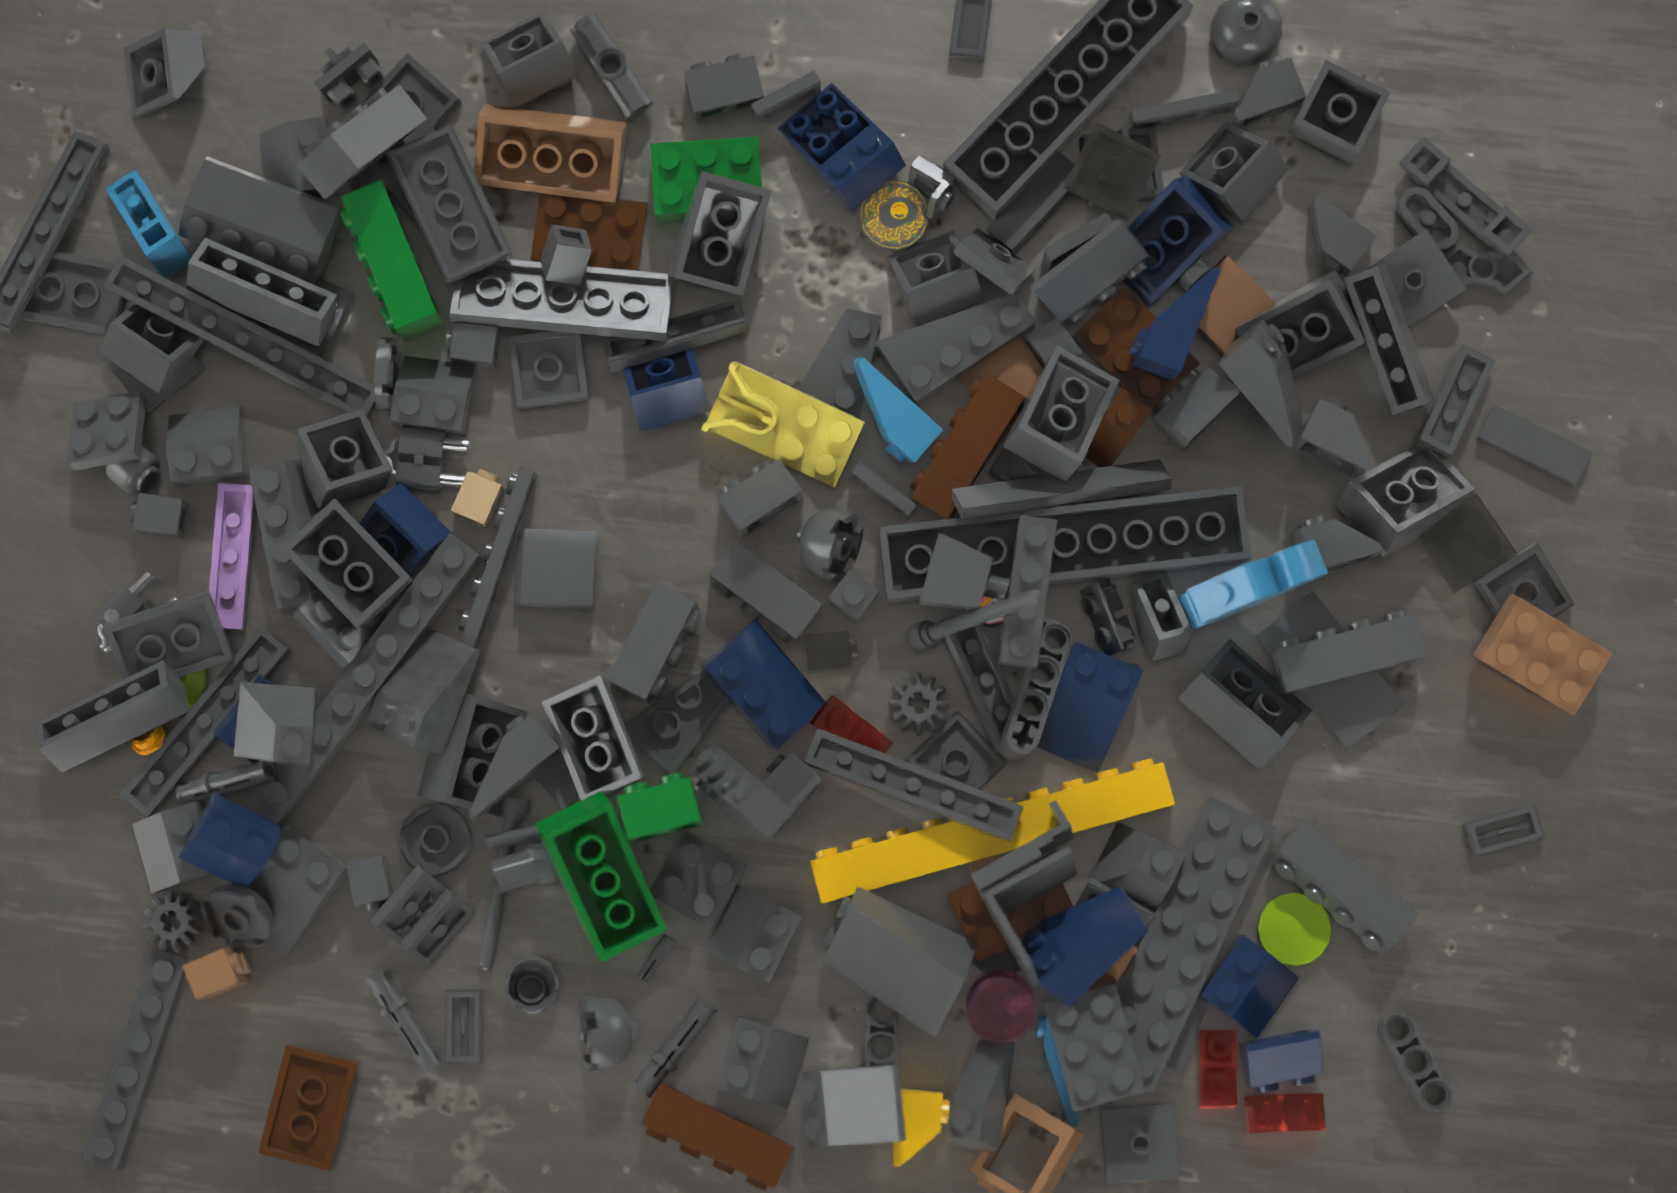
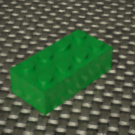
(393, 263)
(601, 876)

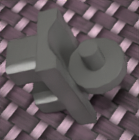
(345, 71)

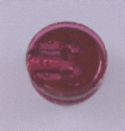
(1001, 1007)

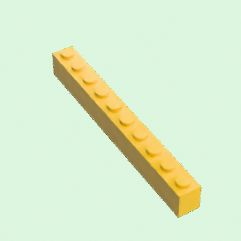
(954, 844)

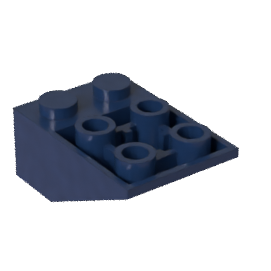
(842, 146)

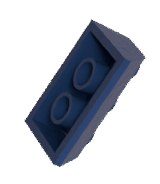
(763, 685)

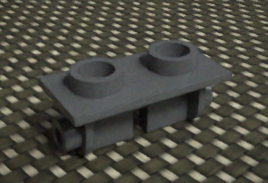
(1100, 602)

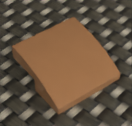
(1232, 302)
(1012, 364)

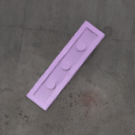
(232, 553)

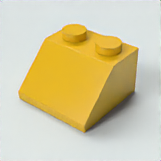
(922, 1118)

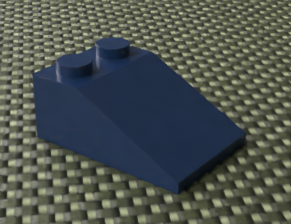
(1175, 234)
(1168, 339)
(1088, 706)
(1083, 943)

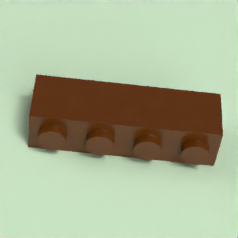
(968, 446)
(718, 1136)

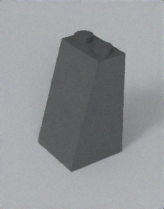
(899, 957)

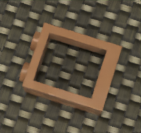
(1057, 1162)

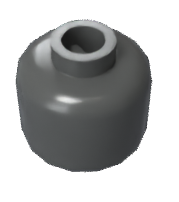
(136, 475)

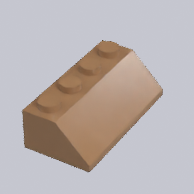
(549, 153)

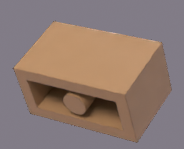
(217, 973)

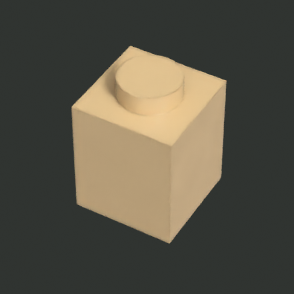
(478, 497)

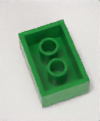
(679, 164)
(661, 808)

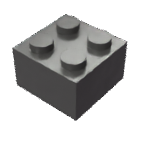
(1339, 112)

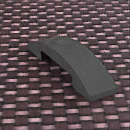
(1463, 199)

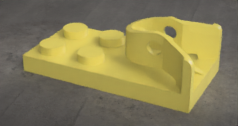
(784, 424)

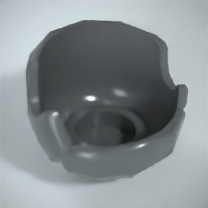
(531, 985)

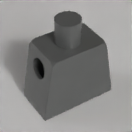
(960, 577)

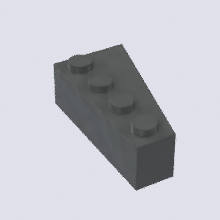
(943, 350)

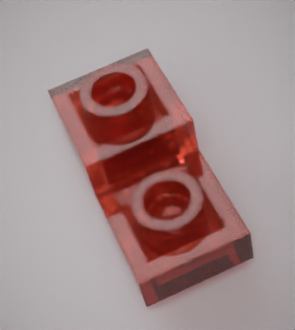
(842, 721)
(1217, 1069)
(1285, 1113)

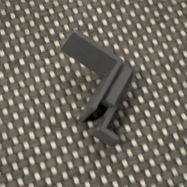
(1023, 877)

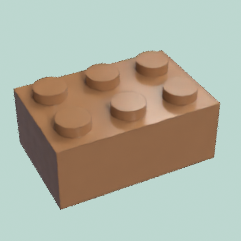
(1542, 654)

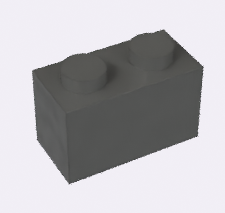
(723, 86)

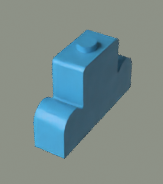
(1252, 584)

